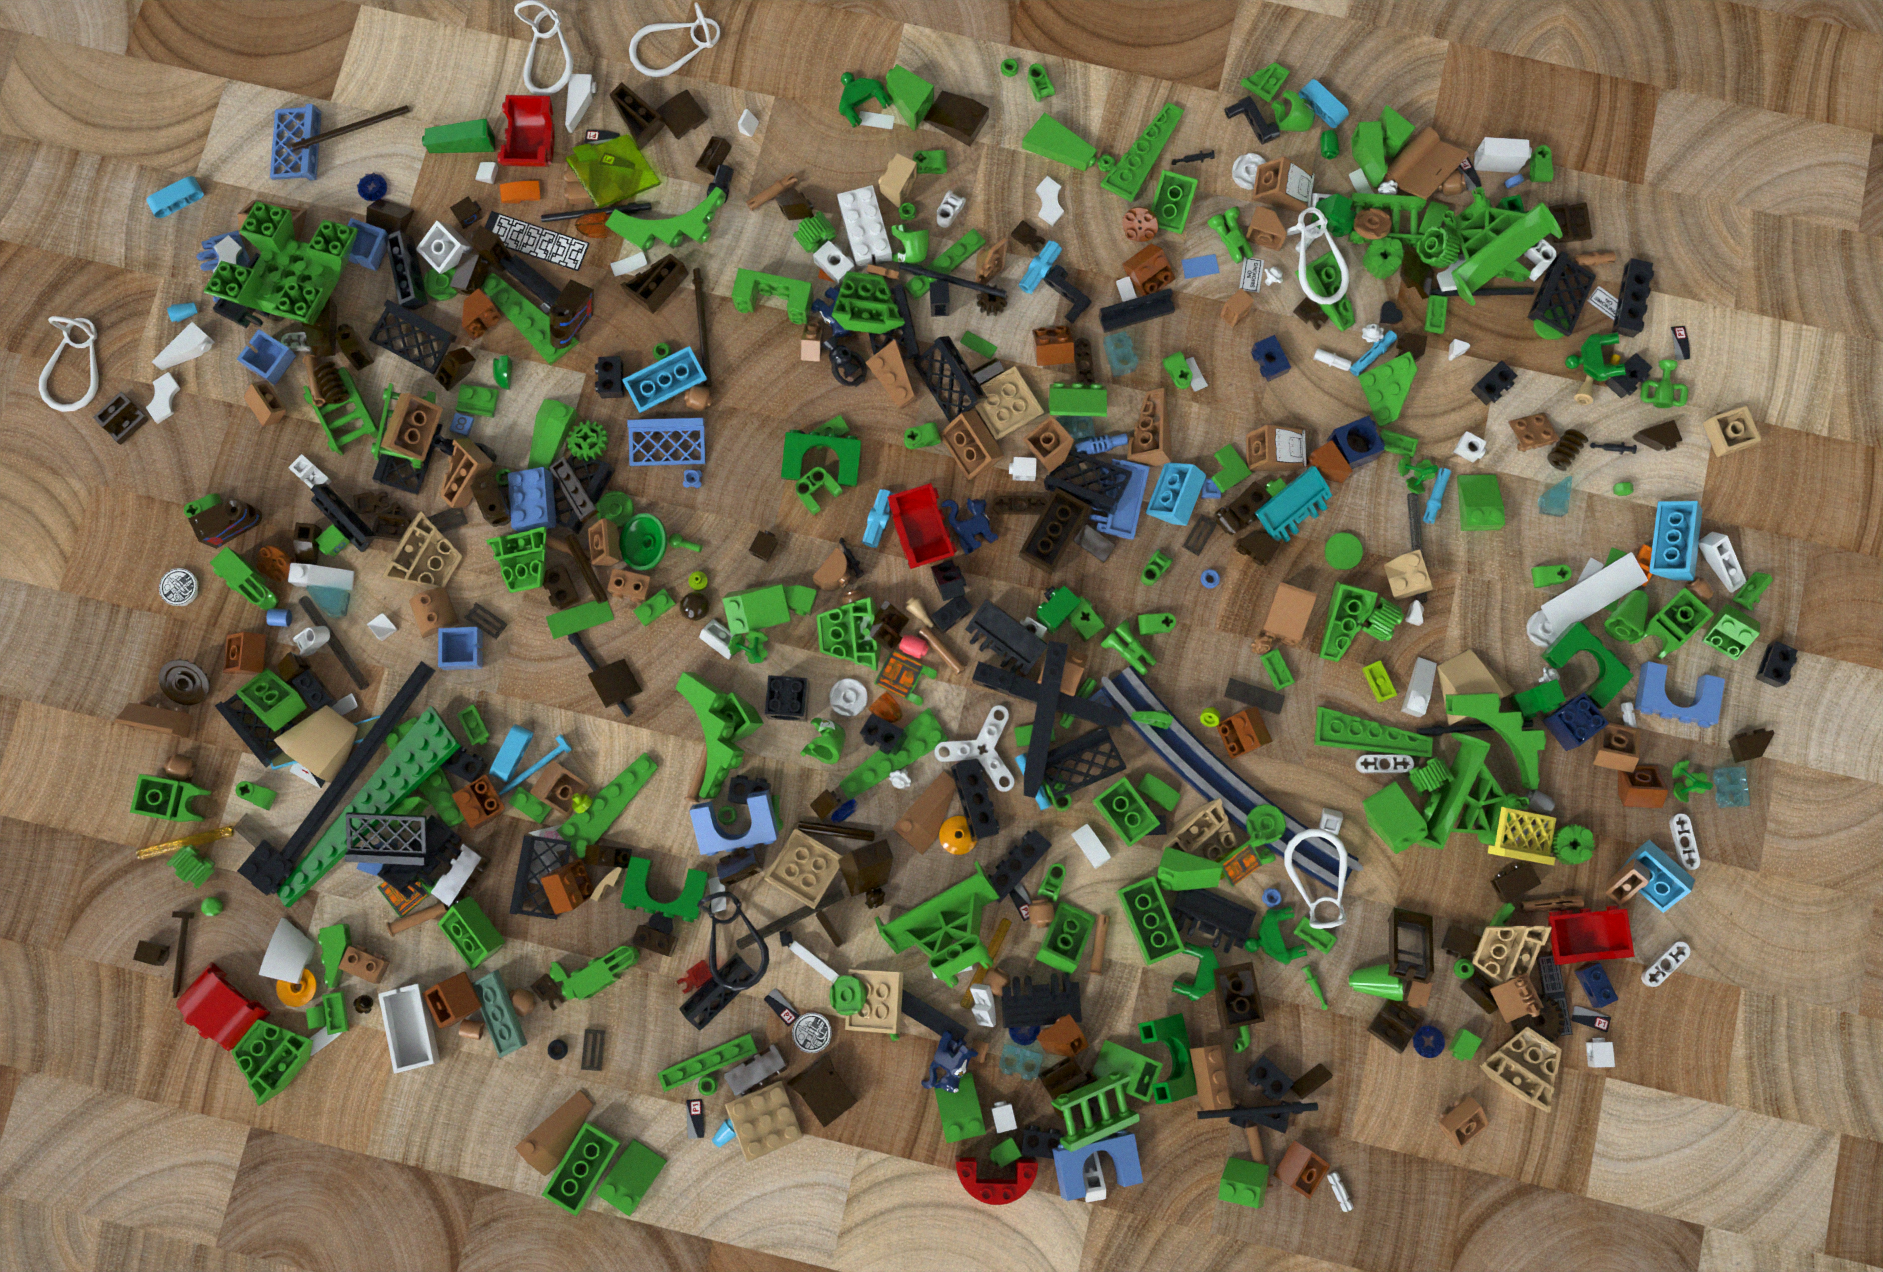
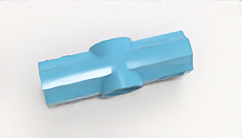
(1040, 267)
(877, 519)

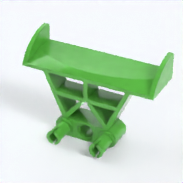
(1503, 240)
(1455, 793)
(944, 919)

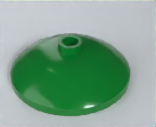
(637, 539)

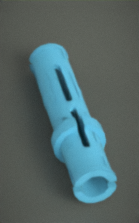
(1379, 348)
(1434, 502)
(1041, 796)

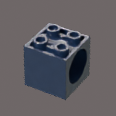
(1366, 430)
(1575, 722)

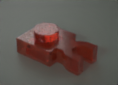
(698, 976)

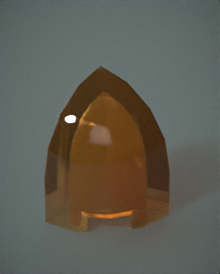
(592, 225)
(886, 708)

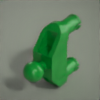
(858, 92)
(1592, 358)
(1271, 940)
(1204, 976)

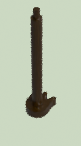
(181, 948)

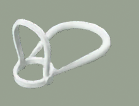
(666, 26)
(528, 65)
(1301, 228)
(49, 366)
(1314, 923)

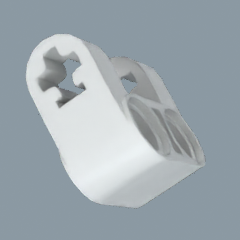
(1535, 255)

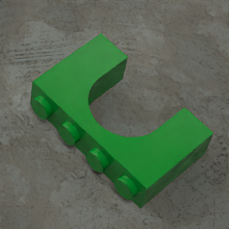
(798, 444)
(1612, 673)
(636, 892)
(1173, 1033)

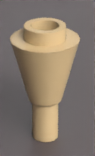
(1585, 393)
(918, 609)

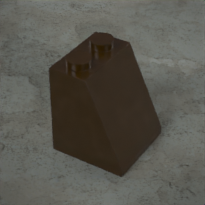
(867, 867)

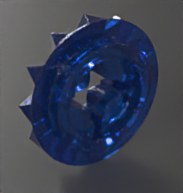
(376, 192)
(844, 811)
(1023, 1039)
(1437, 1041)

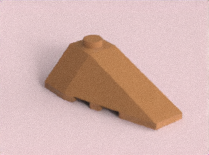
(990, 262)
(1152, 432)
(923, 819)
(551, 1139)

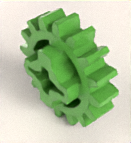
(586, 439)

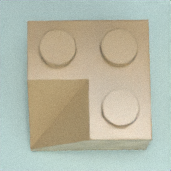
(898, 179)
(1731, 431)
(1408, 575)

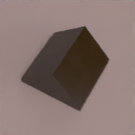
(388, 216)

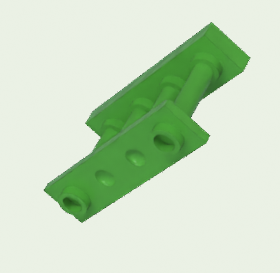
(1395, 204)
(388, 395)
(360, 411)
(1107, 1124)

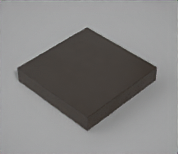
(829, 928)

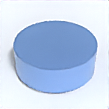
(1514, 181)

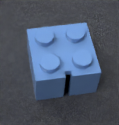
(368, 245)
(270, 360)
(460, 648)

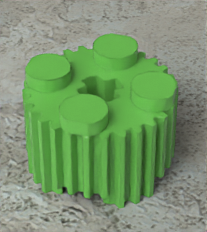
(814, 232)
(1439, 247)
(1383, 257)
(1383, 620)
(1430, 777)
(1581, 848)
(191, 865)

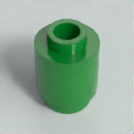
(1329, 144)

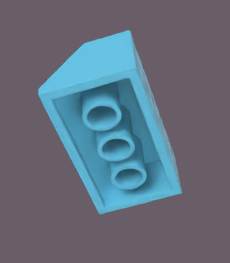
(664, 379)
(1676, 540)

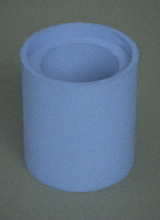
(279, 617)

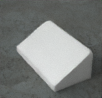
(717, 637)

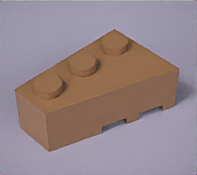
(892, 372)
(465, 465)

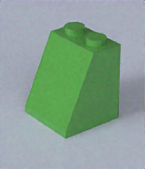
(909, 95)
(1394, 818)

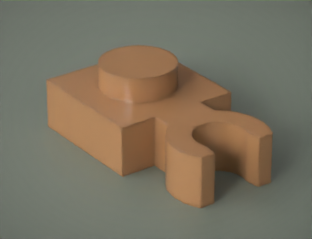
(876, 270)

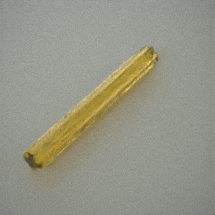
(174, 845)
(992, 951)

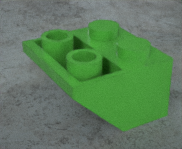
(1731, 632)

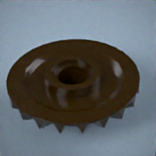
(183, 682)
(1553, 1020)

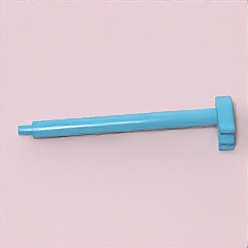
(564, 746)

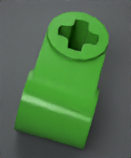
(1041, 85)
(932, 162)
(1541, 165)
(1177, 367)
(924, 436)
(202, 504)
(1157, 565)
(1547, 575)
(1152, 623)
(1058, 787)
(258, 795)
(1052, 883)

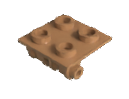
(1533, 432)
(1517, 998)

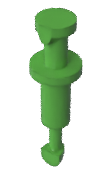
(1312, 980)

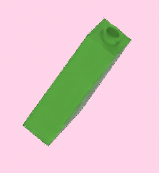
(1059, 144)

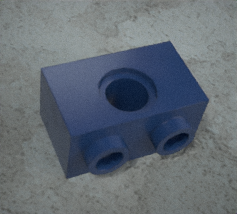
(1272, 348)
(1596, 985)

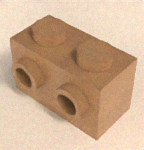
(265, 403)
(629, 585)
(1627, 881)
(364, 964)

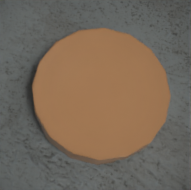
(1372, 224)

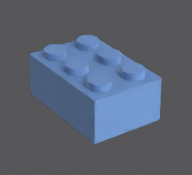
(531, 499)

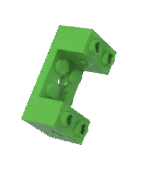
(797, 292)

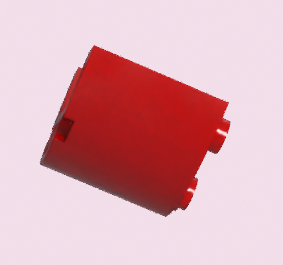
(529, 131)
(921, 526)
(1590, 935)
(219, 1008)
(995, 1190)

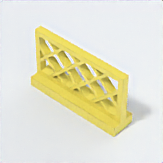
(1522, 850)

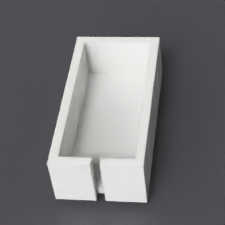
(864, 227)
(408, 1028)

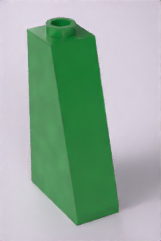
(460, 137)

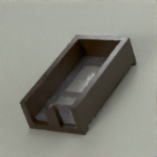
(1411, 945)

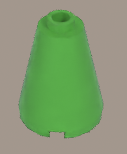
(1629, 618)
(1376, 982)

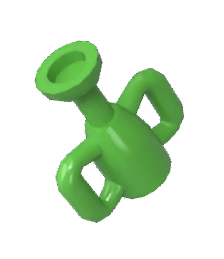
(1664, 390)

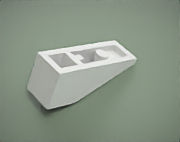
(580, 96)
(187, 345)
(1722, 559)
(320, 576)
(1419, 688)
(1093, 1179)

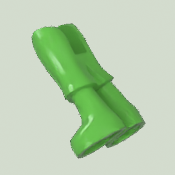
(1234, 238)
(1133, 651)

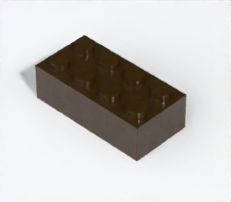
(1053, 531)

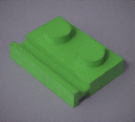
(477, 400)

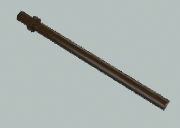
(304, 143)
(697, 282)

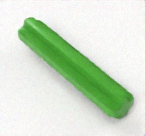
(1084, 692)

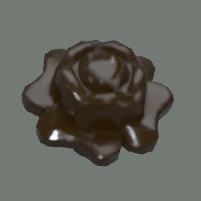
(874, 898)

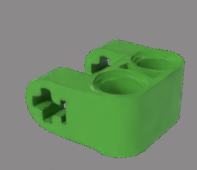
(814, 486)

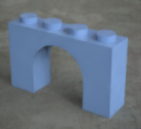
(1653, 699)
(714, 839)
(1070, 1164)

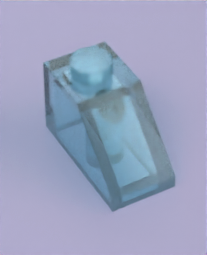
(1556, 499)
(330, 600)

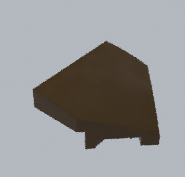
(391, 523)

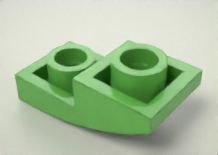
(1433, 217)
(1158, 791)
(1502, 915)
(560, 974)

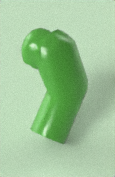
(1243, 1040)

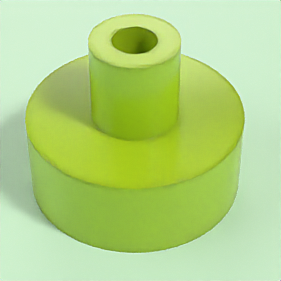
(699, 585)
(1210, 717)
(581, 802)

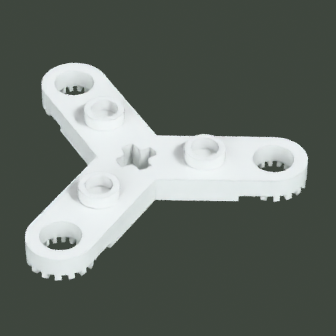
(968, 750)

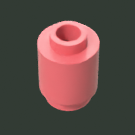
(914, 646)

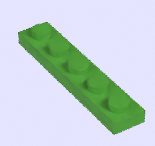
(946, 262)
(707, 1062)

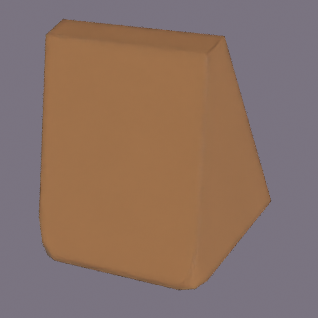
(982, 1048)

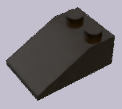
(957, 116)
(738, 867)
(1237, 996)

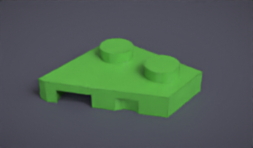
(1266, 81)
(1158, 719)

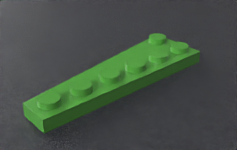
(1133, 168)
(526, 318)
(1354, 733)
(923, 736)
(436, 786)
(606, 806)

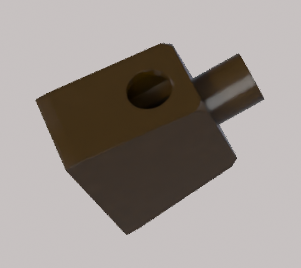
(351, 342)

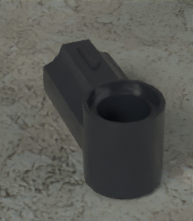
(722, 180)

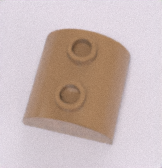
(833, 572)
(433, 611)
(1463, 1122)

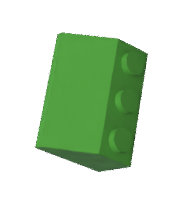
(1077, 399)
(471, 932)

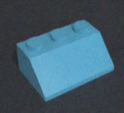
(1176, 493)
(1667, 879)

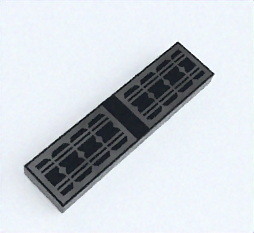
(1553, 987)

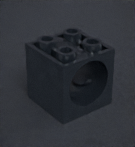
(787, 698)

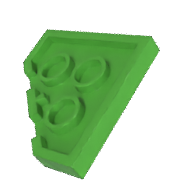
(1389, 387)

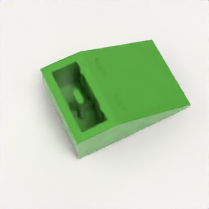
(1370, 151)
(1141, 1069)

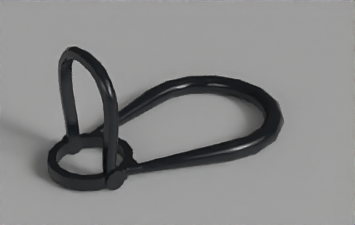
(712, 952)

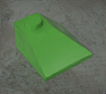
(743, 714)
(409, 806)

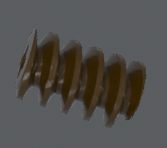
(329, 383)
(1566, 448)

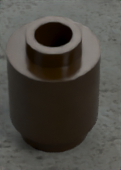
(1227, 520)

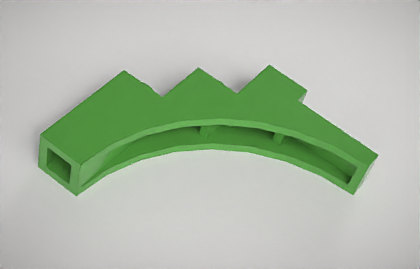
(669, 231)
(1508, 724)
(717, 727)

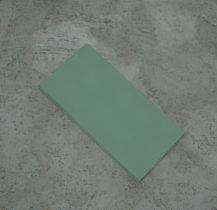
(499, 1014)

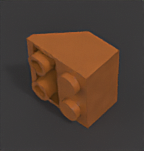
(1149, 270)
(478, 314)
(1053, 345)
(1244, 732)
(479, 802)
(567, 886)
(452, 1000)
(1063, 1038)

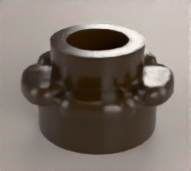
(367, 1003)

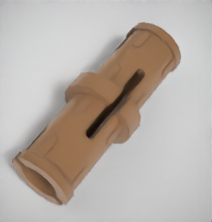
(1595, 258)

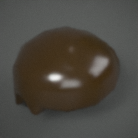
(694, 606)

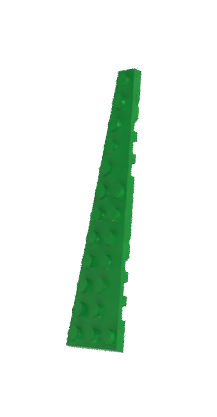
(408, 765)

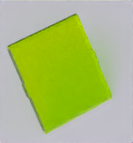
(613, 171)

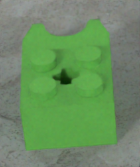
(1674, 629)
(173, 802)

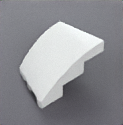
(287, 953)

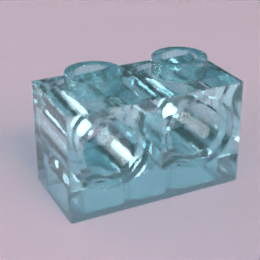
(1116, 354)
(1074, 431)
(1737, 787)
(1021, 1056)

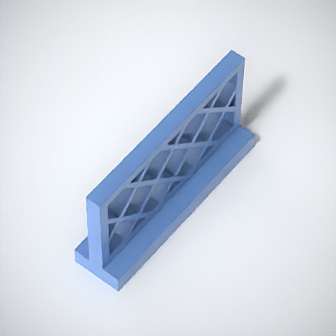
(308, 157)
(670, 426)

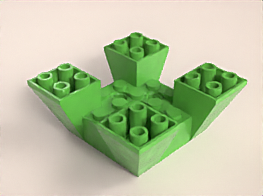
(289, 275)

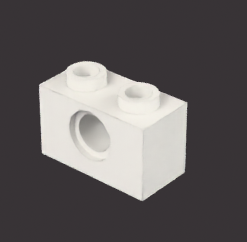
(826, 255)

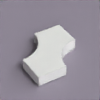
(1048, 192)
(228, 251)
(1445, 278)
(161, 405)

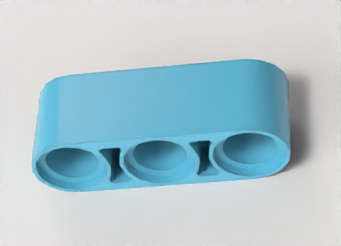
(1324, 103)
(175, 197)
(511, 753)

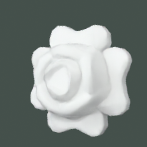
(1388, 188)
(1273, 275)
(1372, 333)
(1549, 675)
(900, 779)

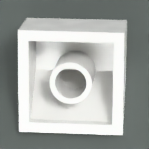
(443, 247)

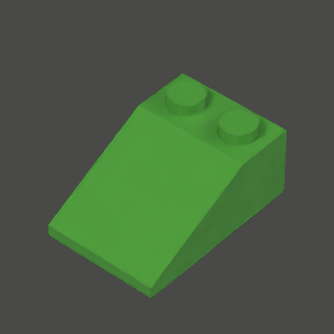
(1173, 200)
(1480, 503)
(756, 608)
(271, 699)
(1125, 811)
(1186, 871)
(1065, 938)
(960, 1111)
(631, 1177)

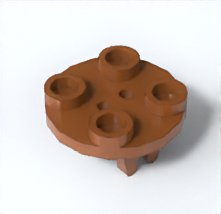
(1132, 224)
(274, 562)

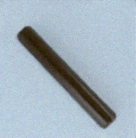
(586, 568)
(837, 831)

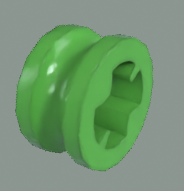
(504, 472)

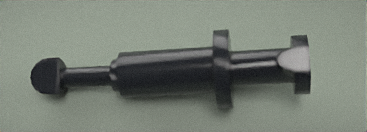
(1195, 157)
(1616, 447)
(853, 563)

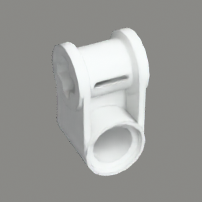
(950, 206)
(311, 639)

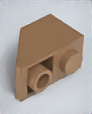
(811, 342)

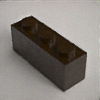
(490, 247)

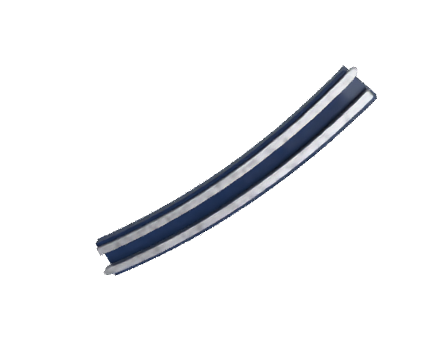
(1215, 779)

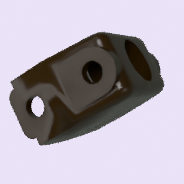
(492, 501)

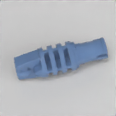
(1101, 444)

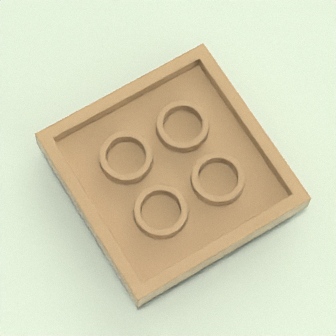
(1008, 404)
(804, 868)
(882, 1005)
(763, 1121)

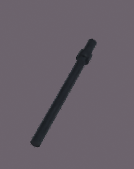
(632, 208)
(918, 270)
(1486, 292)
(575, 639)
(1438, 730)
(1295, 1107)

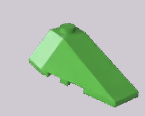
(1325, 280)
(550, 432)
(1345, 617)

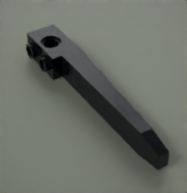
(1027, 690)
(1044, 717)

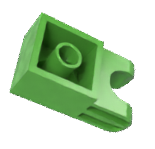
(244, 578)
(602, 972)

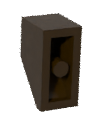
(1660, 437)
(1460, 942)

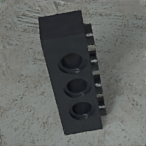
(406, 270)
(1629, 287)
(971, 810)
(1040, 847)

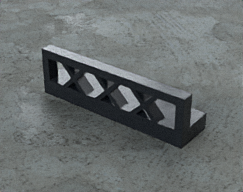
(531, 280)
(1136, 310)
(345, 514)
(701, 999)
(930, 1016)

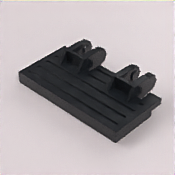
(238, 313)
(1006, 636)
(401, 875)
(1213, 913)
(1038, 1004)

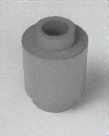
(1540, 802)

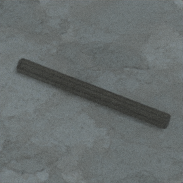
(1416, 533)
(335, 644)
(791, 919)

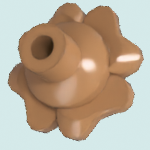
(1261, 644)

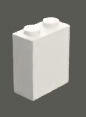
(1502, 155)

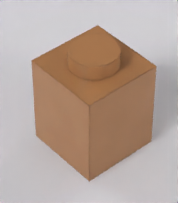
(1417, 994)

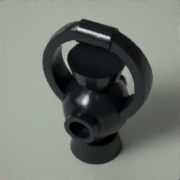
(841, 357)

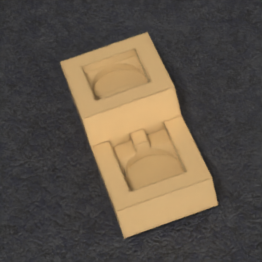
(611, 879)

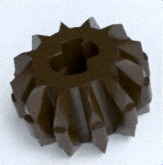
(991, 307)

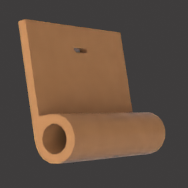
(1424, 164)

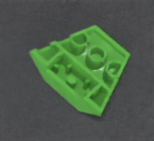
(866, 304)
(521, 558)
(846, 633)
(270, 1058)

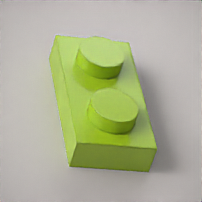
(1379, 681)

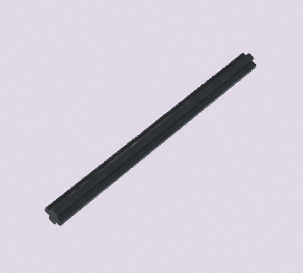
(357, 762)

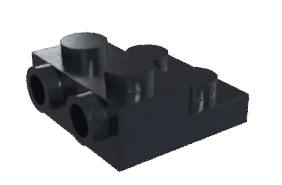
(266, 868)

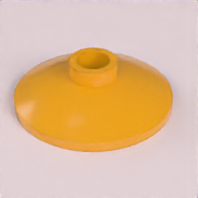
(947, 836)
(291, 996)

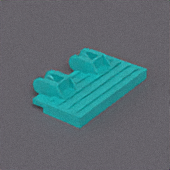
(1294, 504)

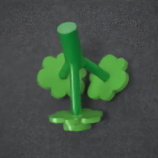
(1422, 471)
(754, 650)
(1695, 781)

